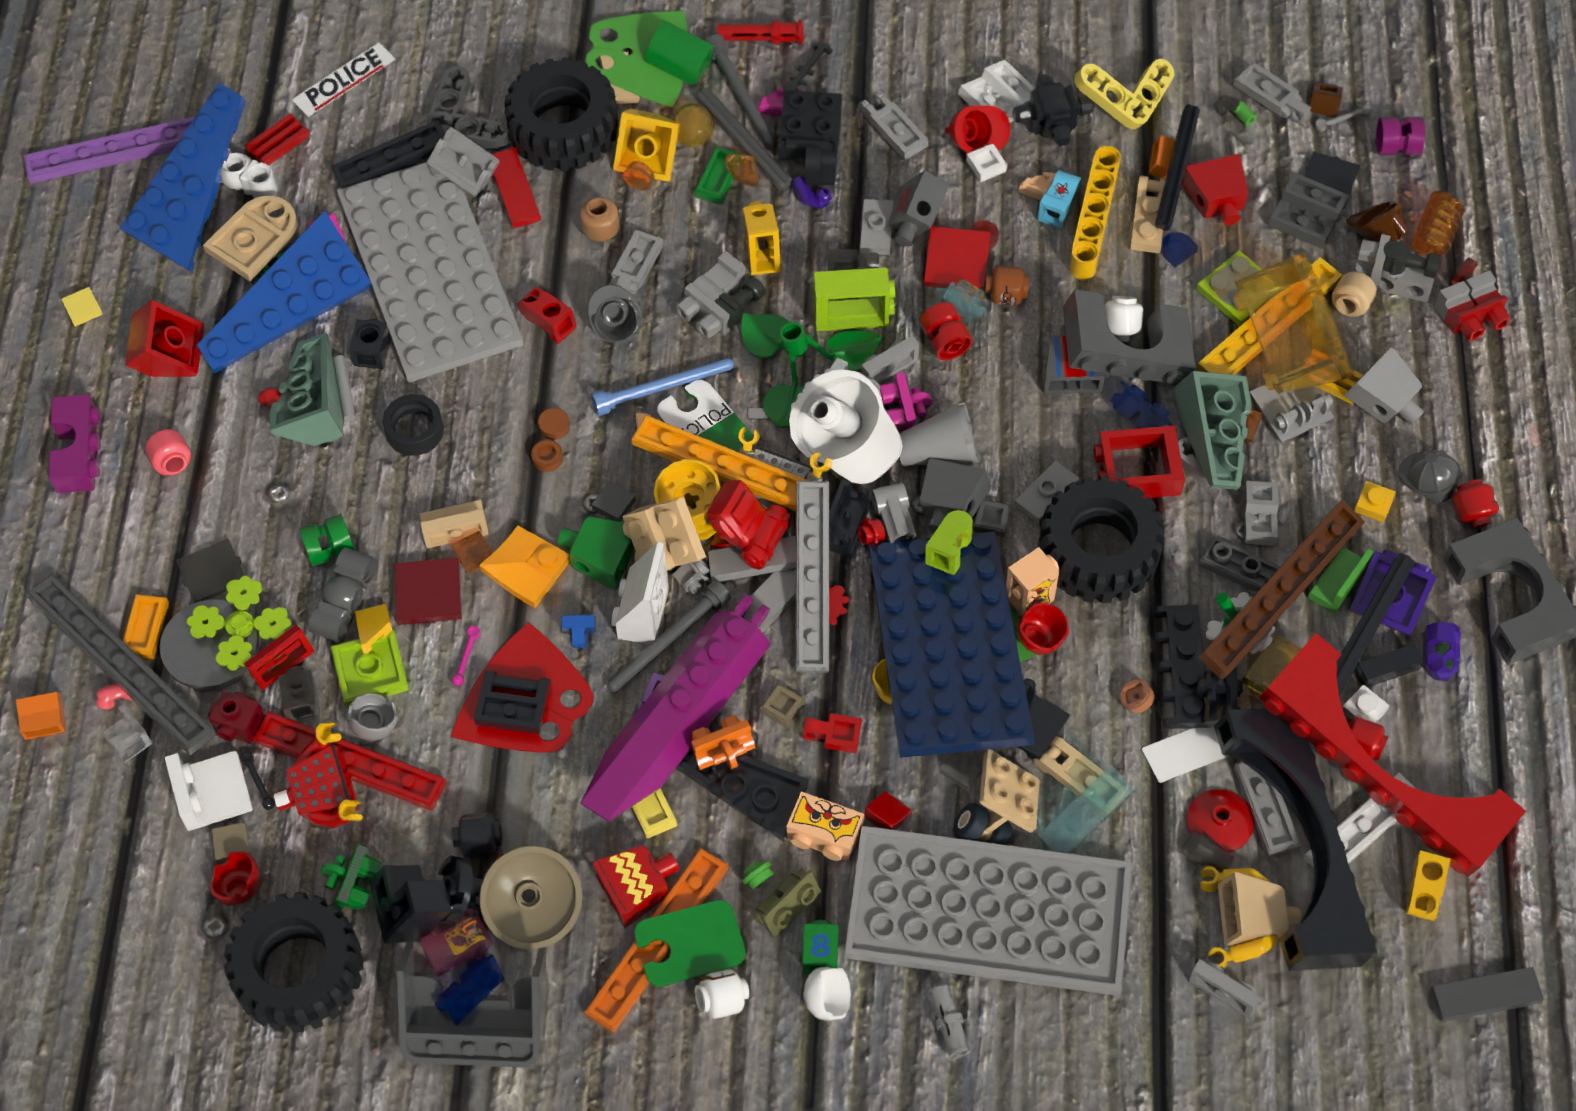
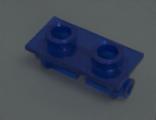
(1133, 401)
(476, 984)

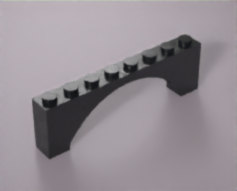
(1335, 923)

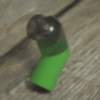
(1237, 106)

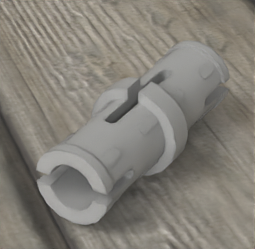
(949, 1021)

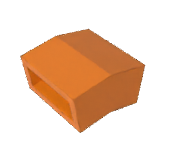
(1161, 156)
(41, 715)

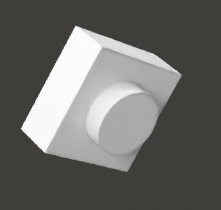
(986, 162)
(1365, 704)

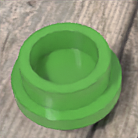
(757, 874)

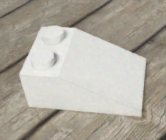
(643, 598)

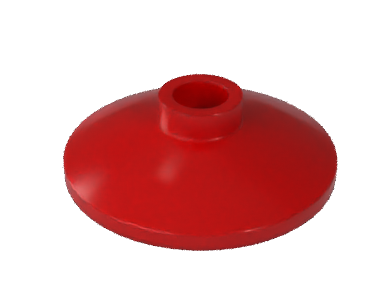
(1229, 833)

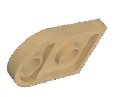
(252, 236)

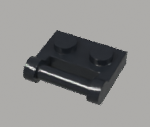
(511, 710)

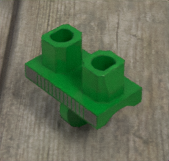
(359, 865)

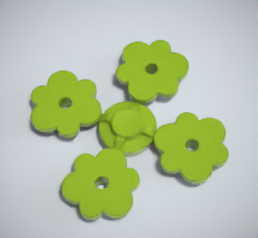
(239, 623)

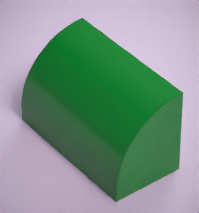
(679, 53)

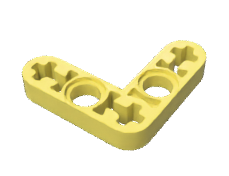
(1126, 100)

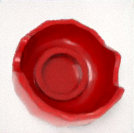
(1042, 628)
(236, 879)

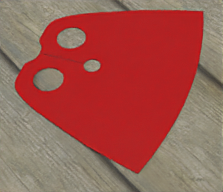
(528, 657)

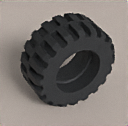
(560, 85)
(1111, 505)
(267, 930)

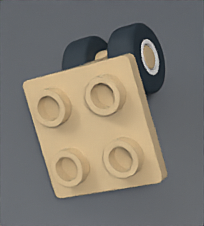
(1008, 794)

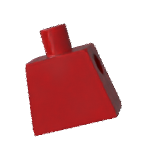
(1217, 188)

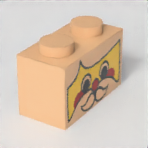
(1032, 581)
(824, 827)

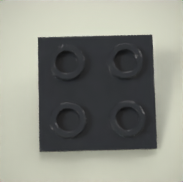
(1045, 719)

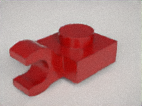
(839, 732)

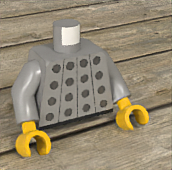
(782, 462)

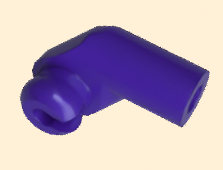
(811, 198)

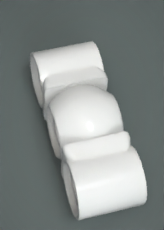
(247, 174)

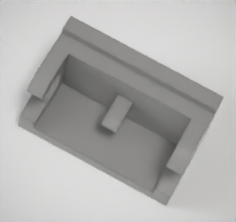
(463, 161)

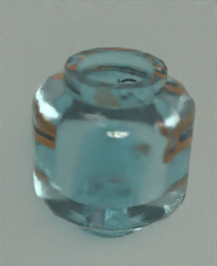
(966, 299)

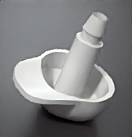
(847, 422)

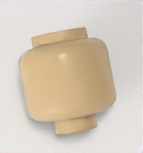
(1354, 294)

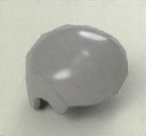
(372, 716)

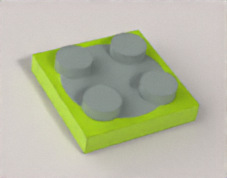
(1220, 285)

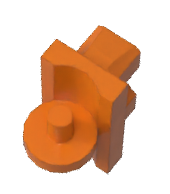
(724, 744)

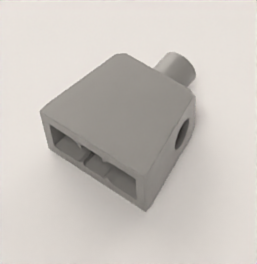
(1387, 389)

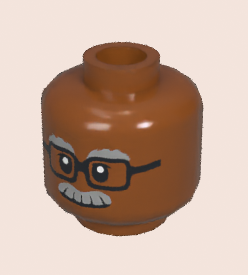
(1007, 285)

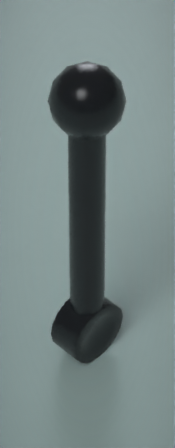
(247, 759)

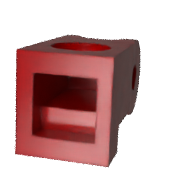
(548, 314)

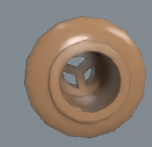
(599, 219)

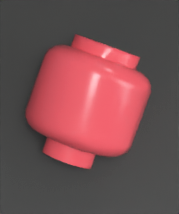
(168, 452)

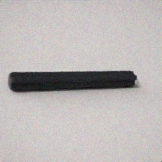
(1177, 167)
(1372, 618)

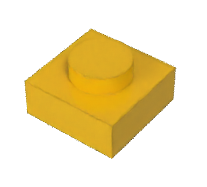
(1375, 501)

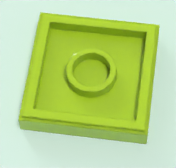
(375, 672)

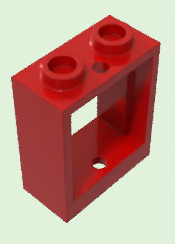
(1153, 486)

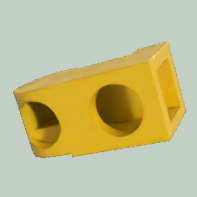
(1427, 885)

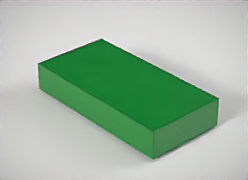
(716, 178)

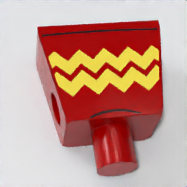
(634, 881)

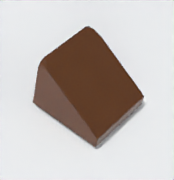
(1326, 99)

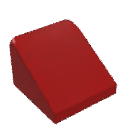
(887, 812)

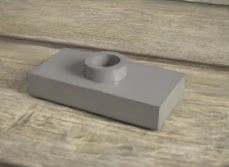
(876, 227)
(1040, 492)

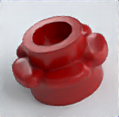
(871, 531)

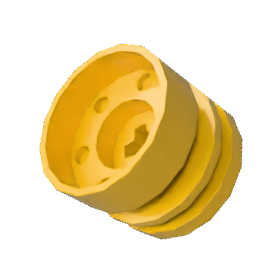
(696, 484)

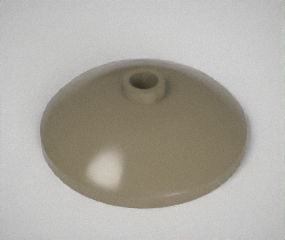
(549, 912)

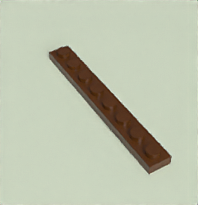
(1281, 590)

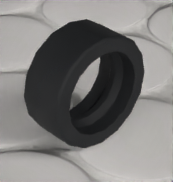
(407, 405)

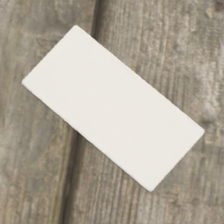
(1183, 752)

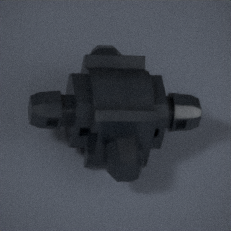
(1053, 109)

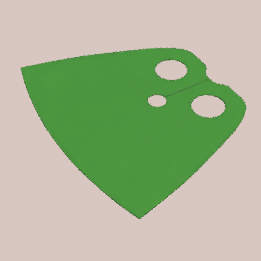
(631, 71)

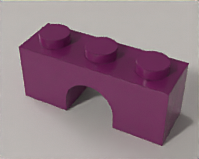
(75, 466)

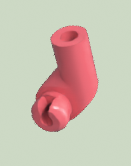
(107, 695)

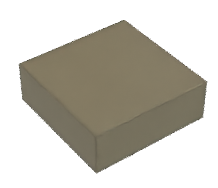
(782, 705)
(230, 839)

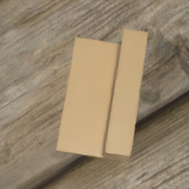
(453, 523)

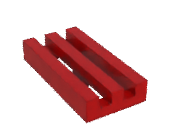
(274, 138)
(277, 654)

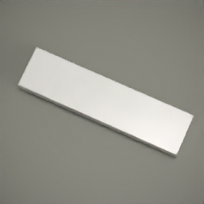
(1363, 826)

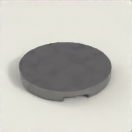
(193, 659)

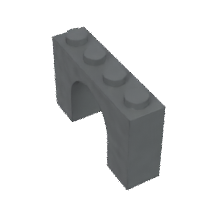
(1096, 349)
(1512, 551)

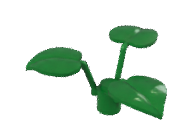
(769, 332)

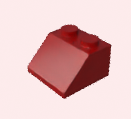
(163, 342)

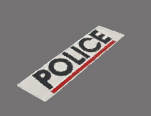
(343, 79)

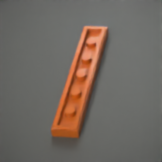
(628, 978)

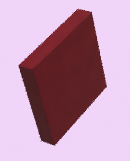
(428, 591)

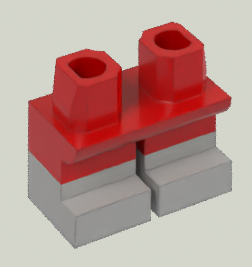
(1471, 304)

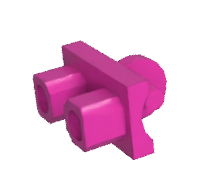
(908, 404)

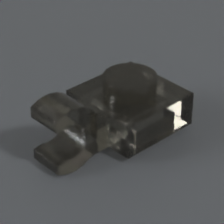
(850, 260)

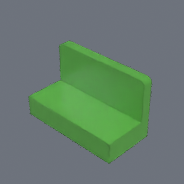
(1340, 579)

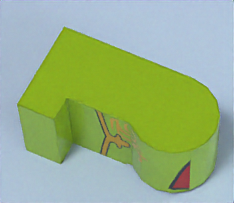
(948, 539)

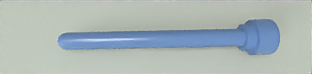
(605, 401)

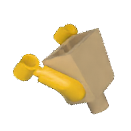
(1251, 912)

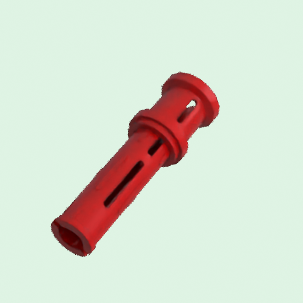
(774, 32)

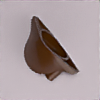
(1379, 220)

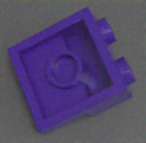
(1410, 599)

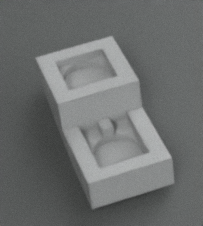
(1260, 513)

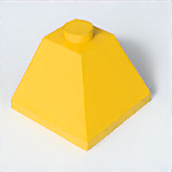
(648, 140)

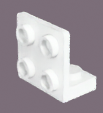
(209, 789)

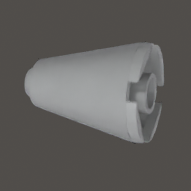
(940, 437)

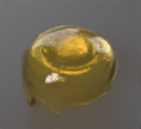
(695, 124)

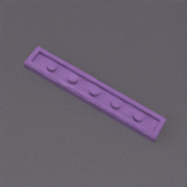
(105, 151)

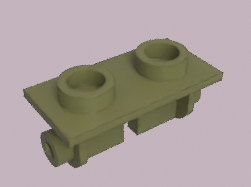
(797, 893)

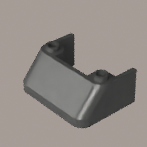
(490, 1035)

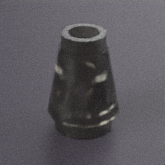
(1206, 851)

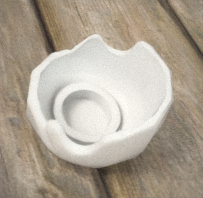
(827, 993)

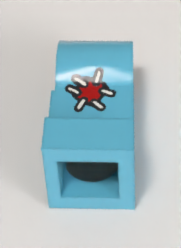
(1059, 198)

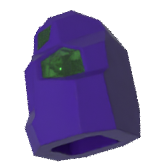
(1441, 650)

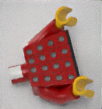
(321, 783)

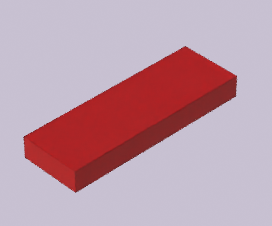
(515, 189)

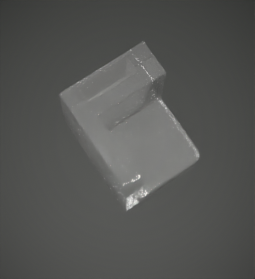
(127, 736)

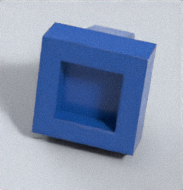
(579, 627)

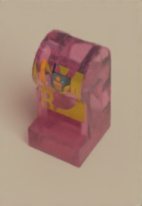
(456, 945)

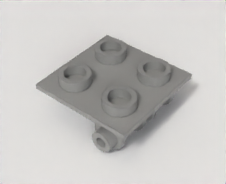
(1293, 411)

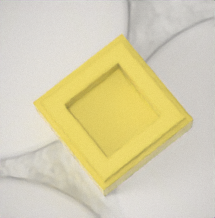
(82, 306)

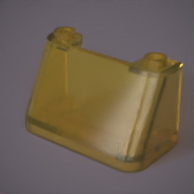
(1294, 326)

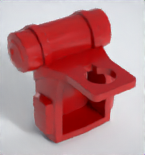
(746, 524)

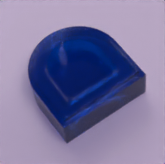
(1177, 248)

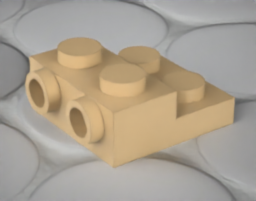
(665, 523)

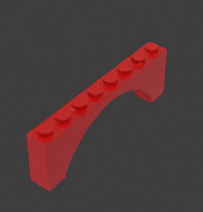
(1455, 827)

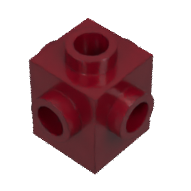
(235, 716)

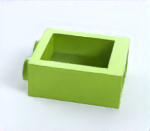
(857, 312)

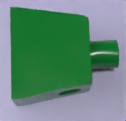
(599, 550)

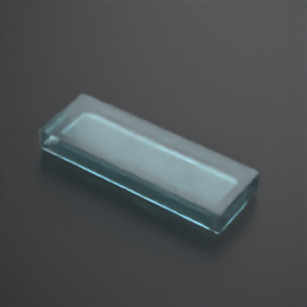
(1087, 812)

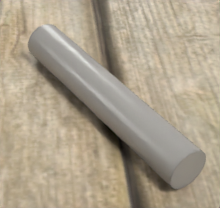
(344, 388)

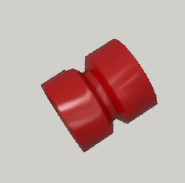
(946, 331)

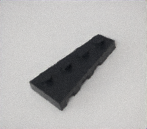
(752, 788)

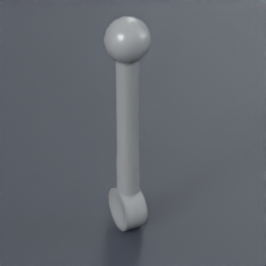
(1322, 124)

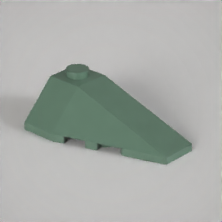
(310, 397)
(1215, 420)

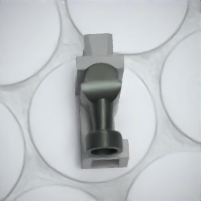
(1396, 269)
(712, 300)

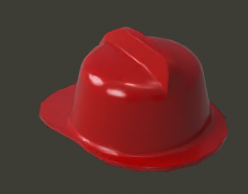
(979, 127)

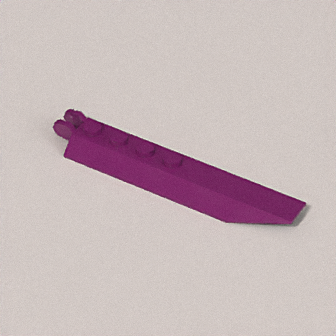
(682, 702)

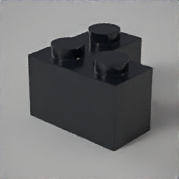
(408, 903)

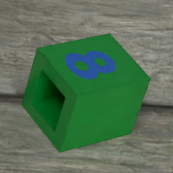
(820, 946)

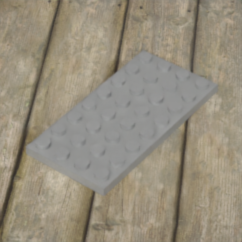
(429, 270)
(989, 910)

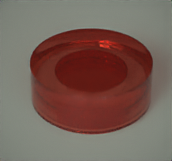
(987, 226)
(1465, 271)

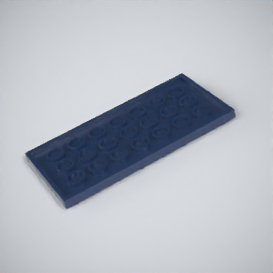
(950, 650)

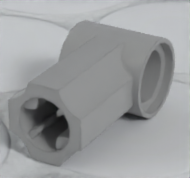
(893, 507)

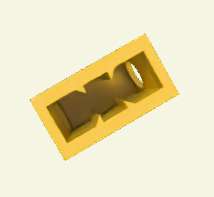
(761, 224)

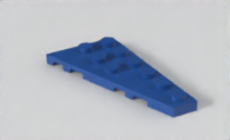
(185, 187)
(299, 287)

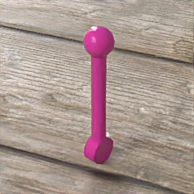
(473, 634)

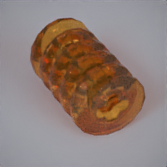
(1438, 224)

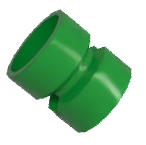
(337, 536)

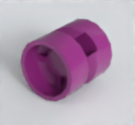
(1401, 136)

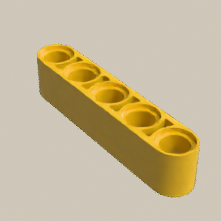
(1097, 199)

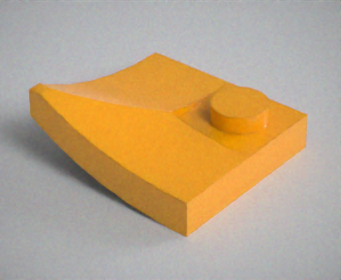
(526, 566)

